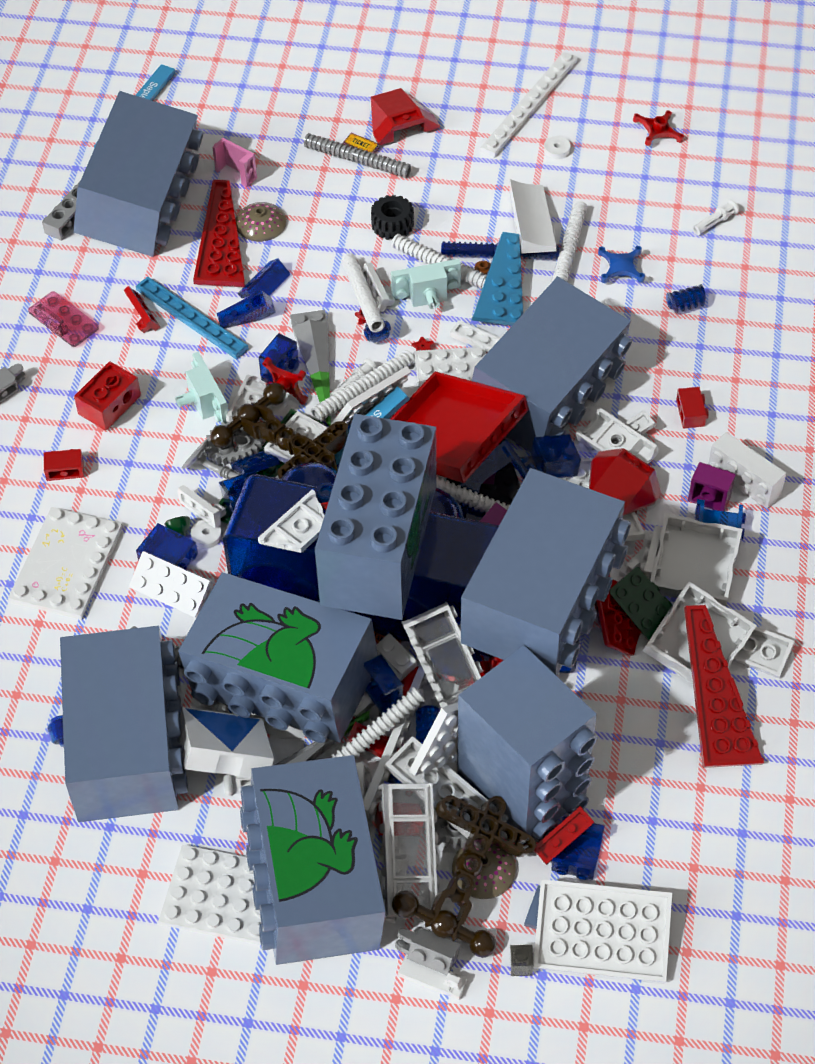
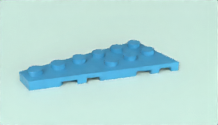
(502, 290)

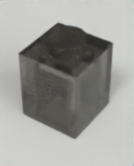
(521, 960)

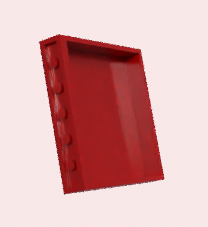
(467, 420)

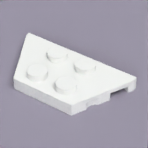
(249, 392)
(297, 527)

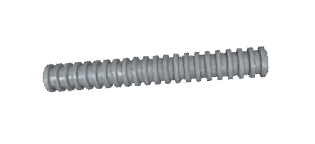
(358, 155)

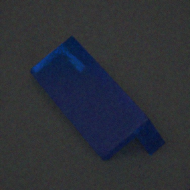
(267, 279)

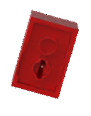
(107, 395)

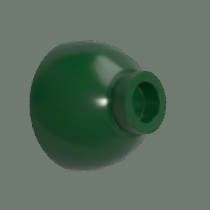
(179, 524)

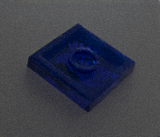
(254, 463)

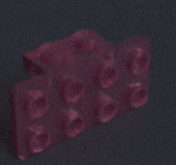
(63, 319)

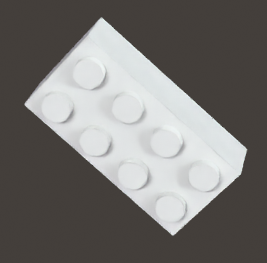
(754, 473)

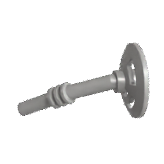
(199, 458)

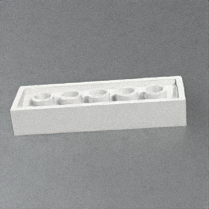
(532, 217)
(765, 652)
(444, 781)

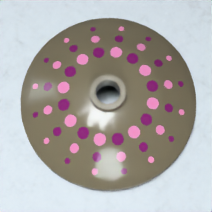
(260, 221)
(495, 875)

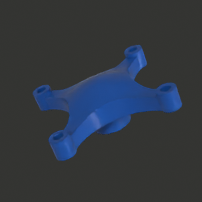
(621, 264)

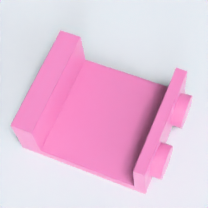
(236, 157)

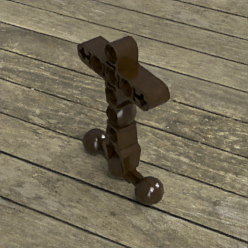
(305, 450)
(444, 922)

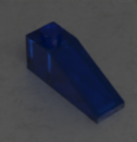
(247, 310)

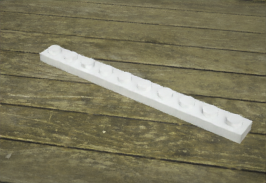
(528, 104)
(395, 741)

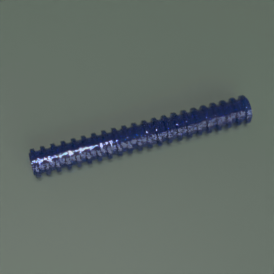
(488, 250)

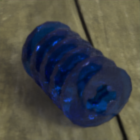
(686, 298)
(424, 720)

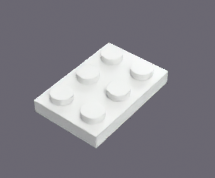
(301, 424)

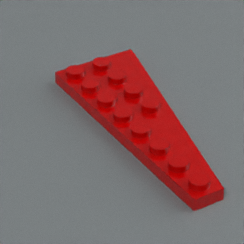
(219, 249)
(721, 720)

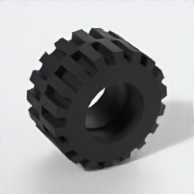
(392, 216)

